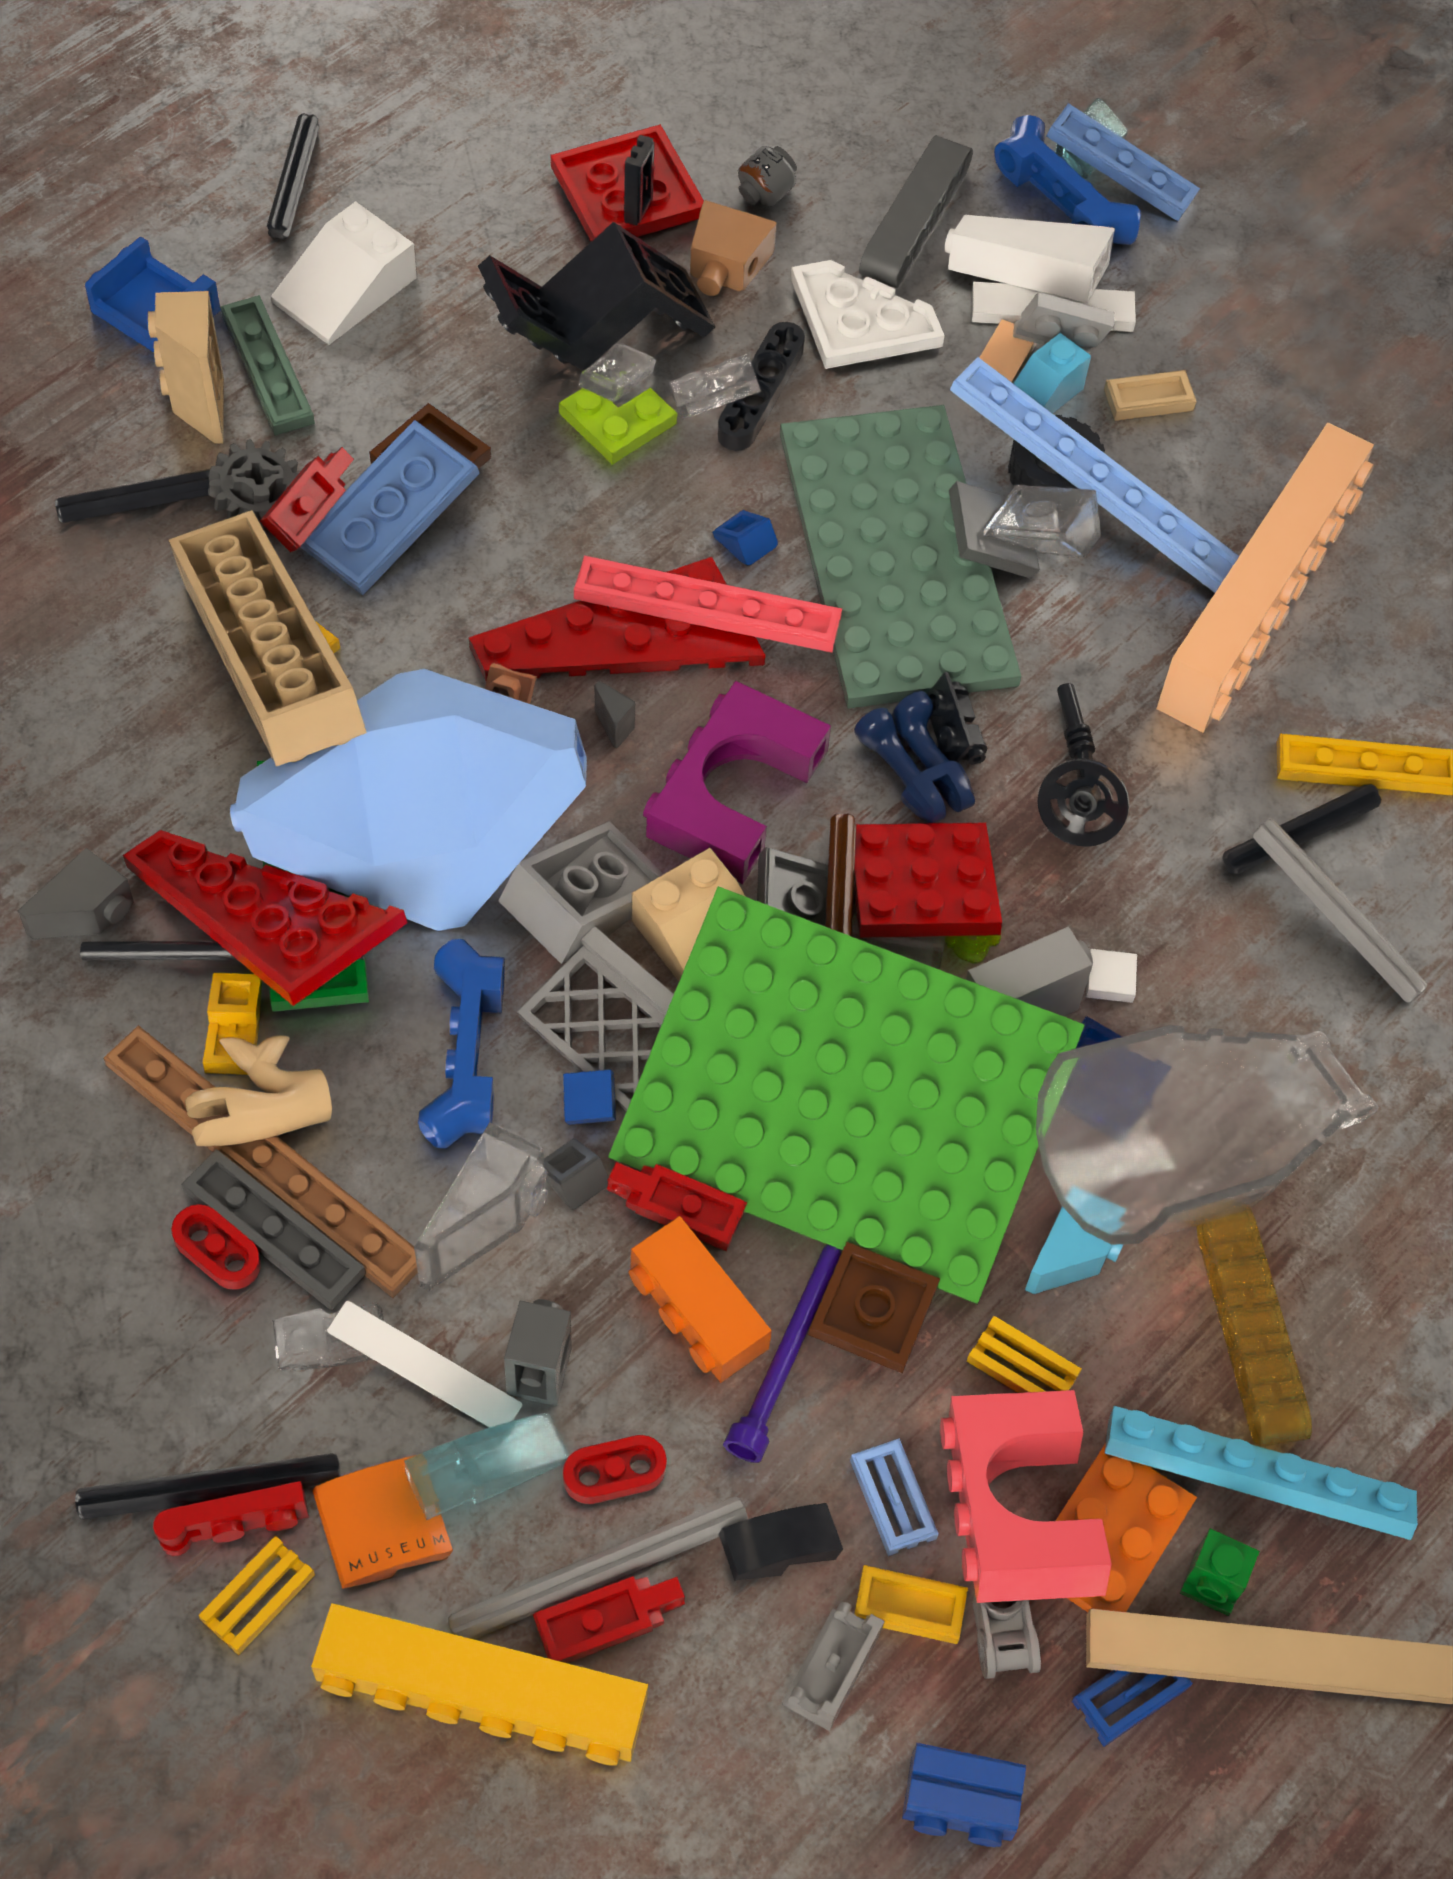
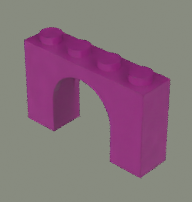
(739, 728)

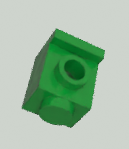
(1219, 1571)

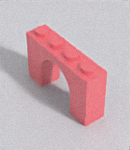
(1007, 1553)

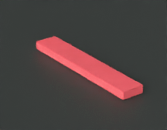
(708, 603)

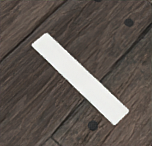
(423, 1366)

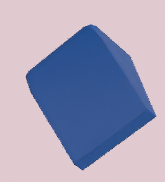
(747, 536)

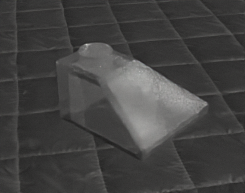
(1048, 520)

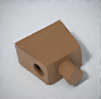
(729, 248)

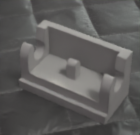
(833, 1665)

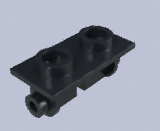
(948, 720)

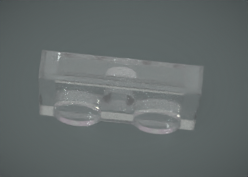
(714, 386)

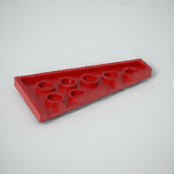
(606, 637)
(266, 918)

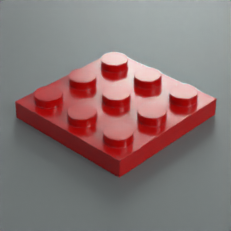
(595, 184)
(925, 880)

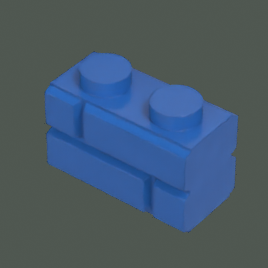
(963, 1794)

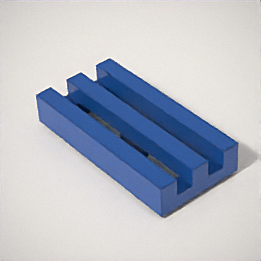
(1096, 1717)

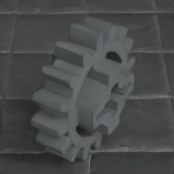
(250, 479)

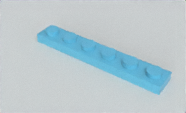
(1262, 1472)

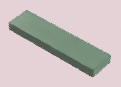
(267, 365)

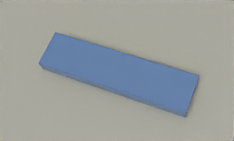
(1122, 162)

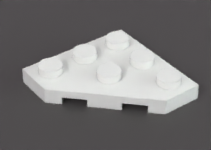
(861, 318)

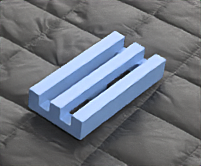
(909, 1537)

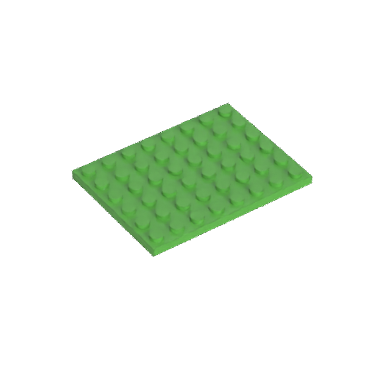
(846, 1091)

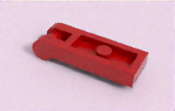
(230, 1516)

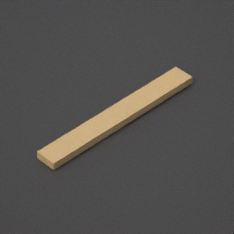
(1269, 1656)

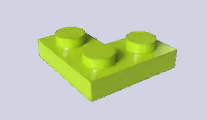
(616, 429)

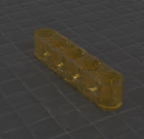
(1254, 1330)

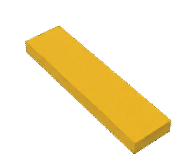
(1365, 764)

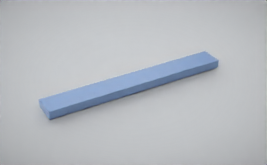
(1094, 470)

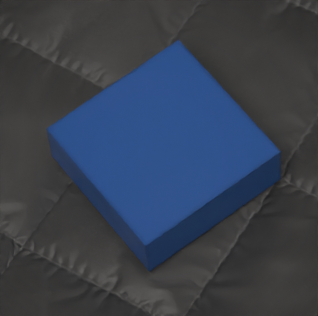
(589, 1097)

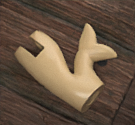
(289, 1100)

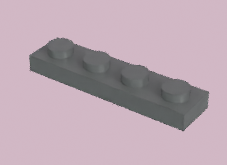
(275, 1229)

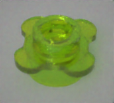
(972, 950)

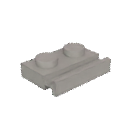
(1053, 315)

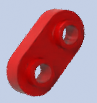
(219, 1247)
(612, 1465)

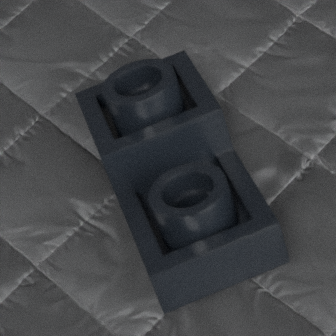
(780, 1539)

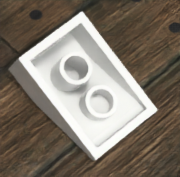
(346, 273)

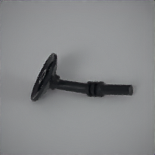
(1084, 790)

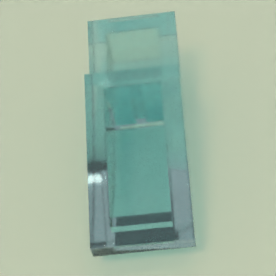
(484, 1463)

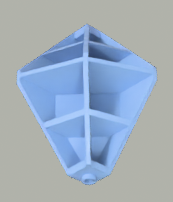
(423, 803)

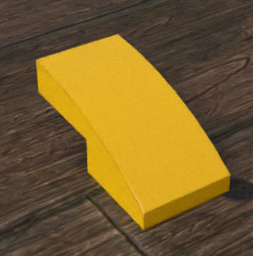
(231, 1012)

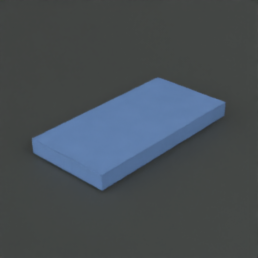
(389, 507)

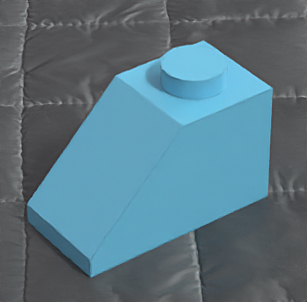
(1055, 373)
(1069, 1256)

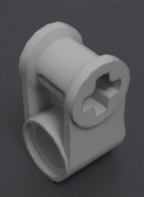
(1006, 1638)

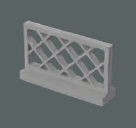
(628, 982)

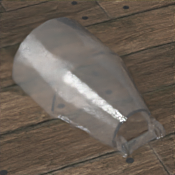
(1186, 1125)

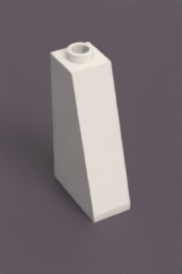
(1032, 254)

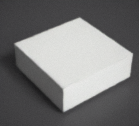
(1112, 976)

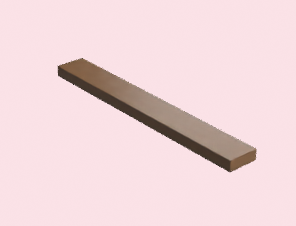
(169, 1081)

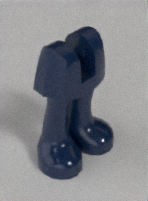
(910, 719)

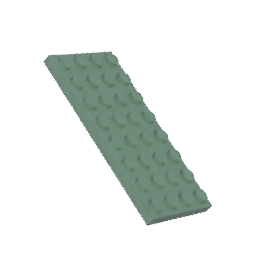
(890, 558)

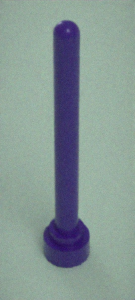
(749, 1436)

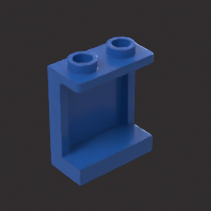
(128, 289)

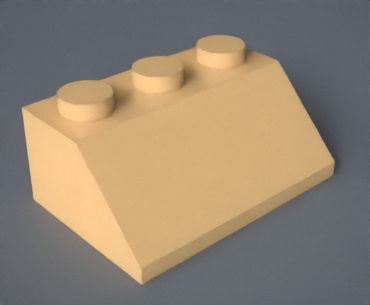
(190, 359)

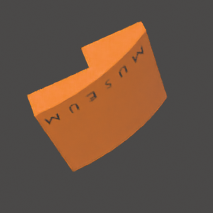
(377, 1524)

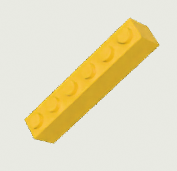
(480, 1684)

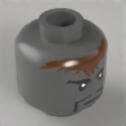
(767, 176)

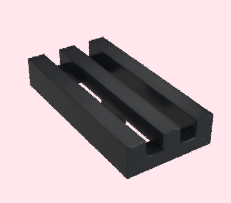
(638, 180)

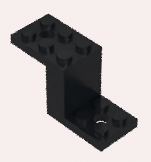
(595, 297)

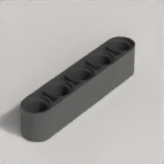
(915, 211)

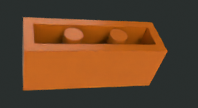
(698, 1300)

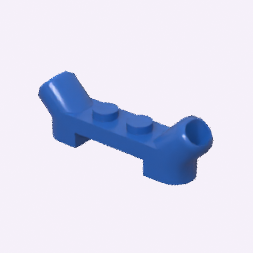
(1027, 158)
(470, 1100)

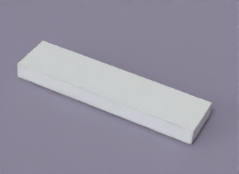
(1004, 301)

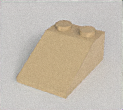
(675, 906)

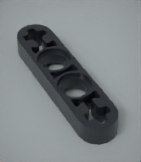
(770, 387)

